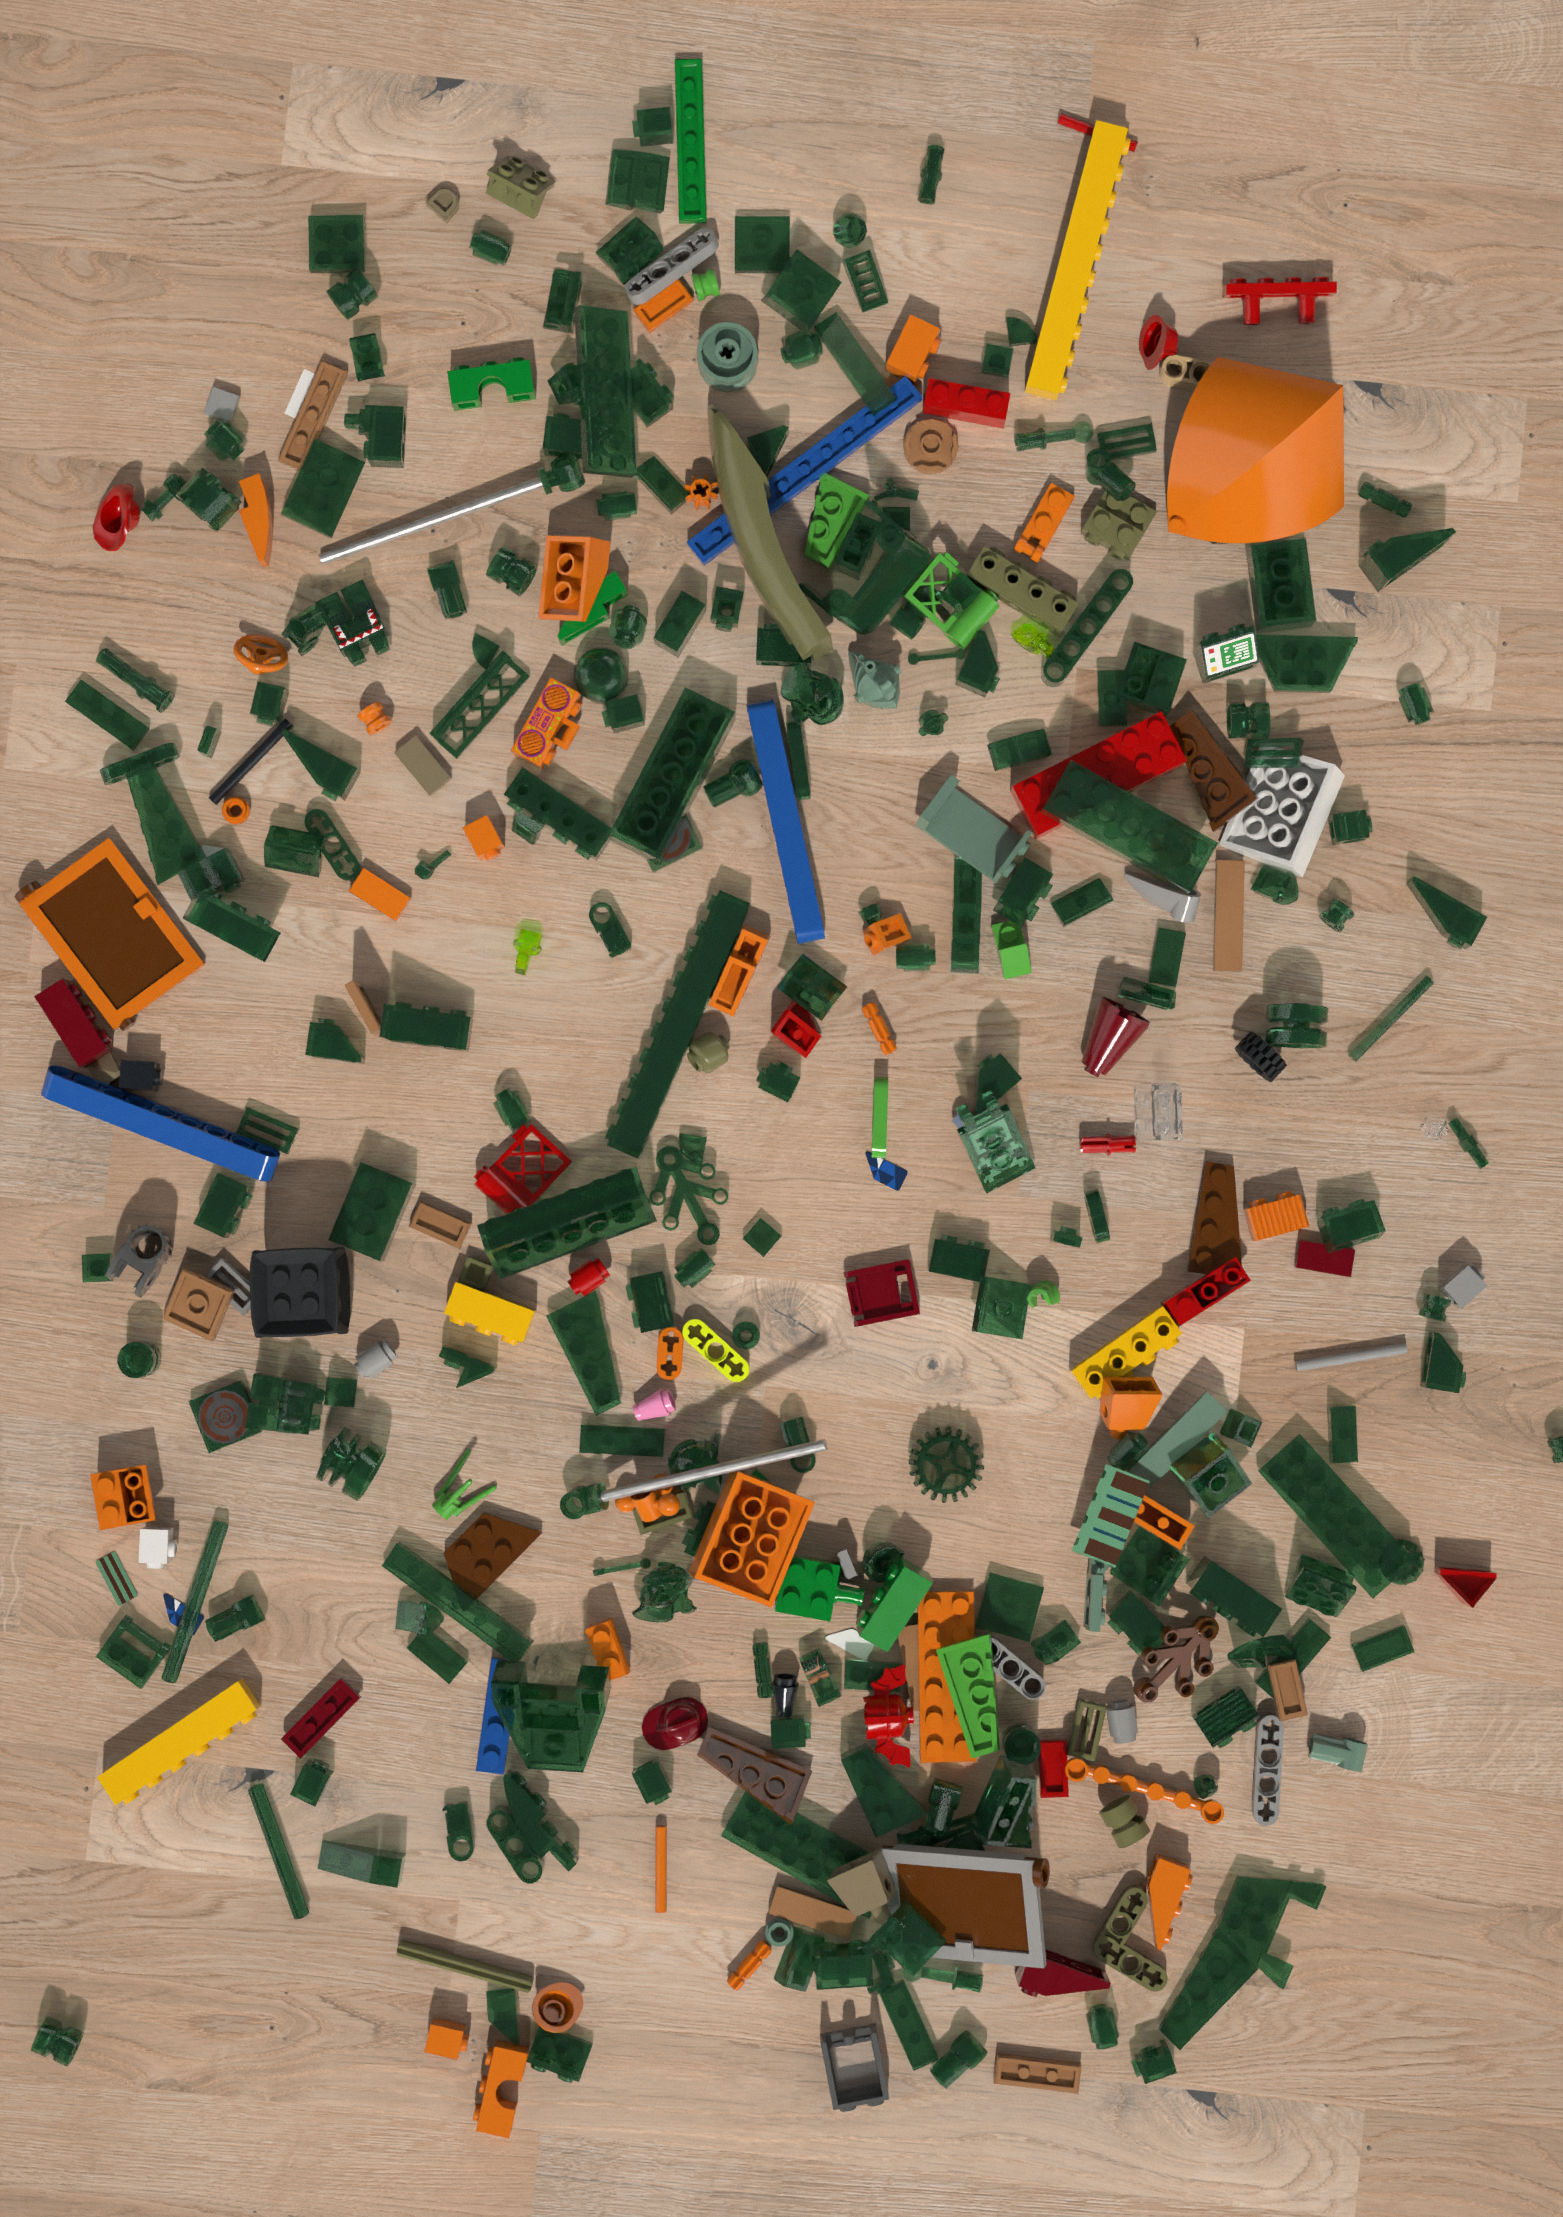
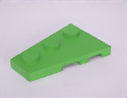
(832, 518)

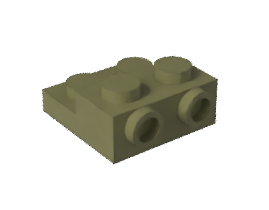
(1118, 525)

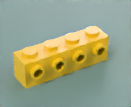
(1126, 1351)

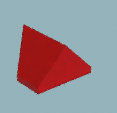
(796, 1029)
(1466, 1584)

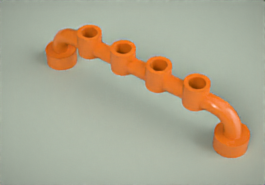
(1077, 1771)

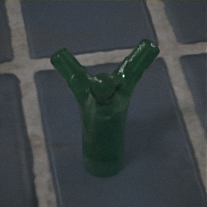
(896, 490)

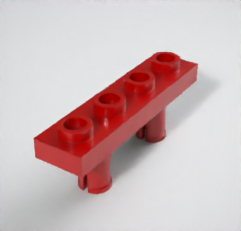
(1266, 288)

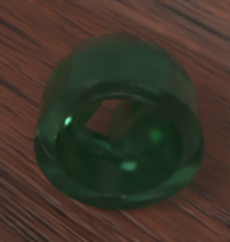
(871, 914)
(1205, 1786)

